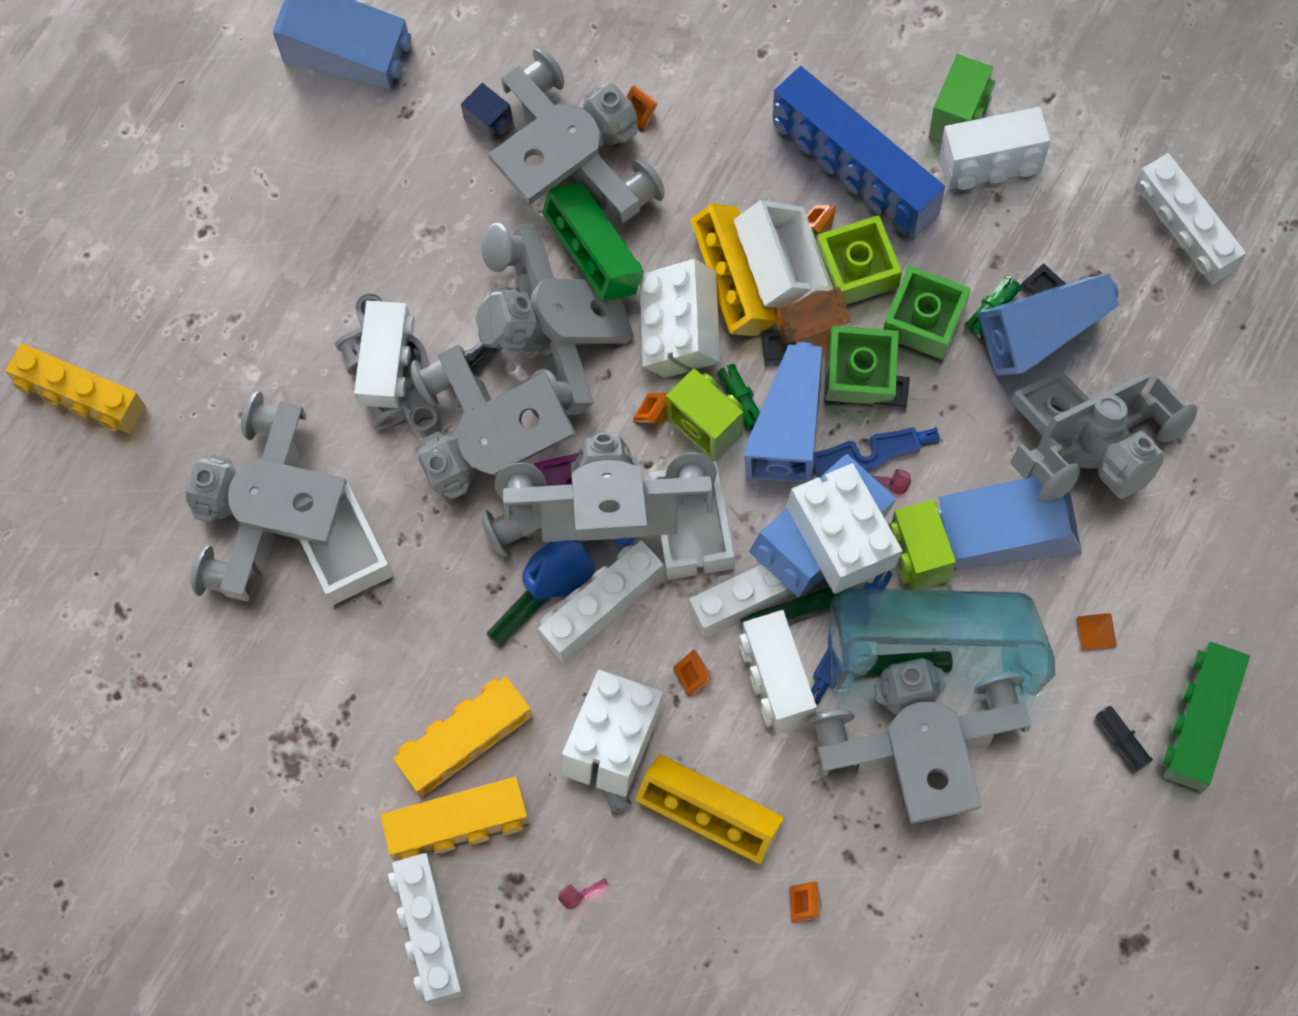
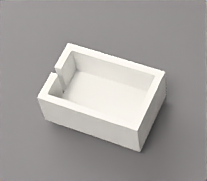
(994, 148)
(782, 253)
(679, 318)
(843, 528)
(701, 536)
(352, 556)
(776, 672)
(611, 732)

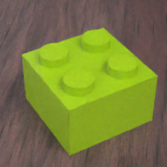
(860, 259)
(705, 414)
(925, 546)

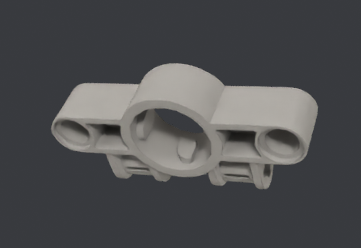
(412, 406)

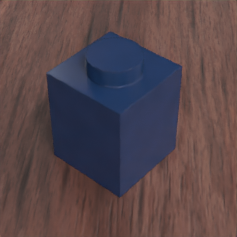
(487, 112)

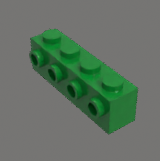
(592, 242)
(1205, 716)

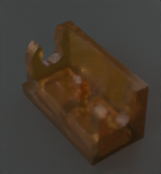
(811, 316)

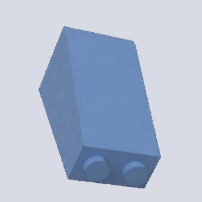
(342, 39)
(1039, 324)
(788, 419)
(1008, 524)
(786, 552)

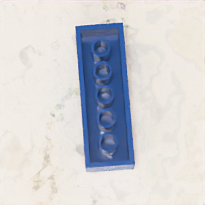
(857, 153)

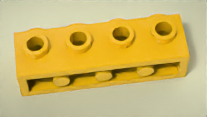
(735, 281)
(75, 388)
(463, 736)
(709, 808)
(455, 819)

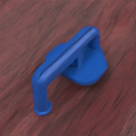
(560, 568)

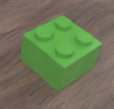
(963, 95)
(927, 311)
(860, 364)

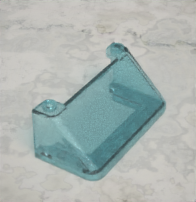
(938, 617)

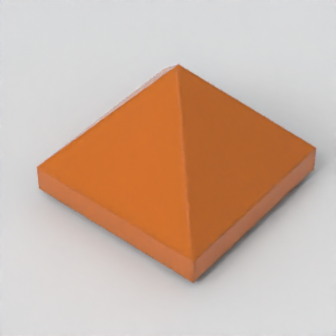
(643, 106)
(821, 218)
(652, 409)
(1096, 631)
(692, 673)
(805, 902)

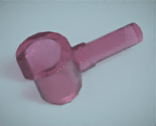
(898, 483)
(572, 898)

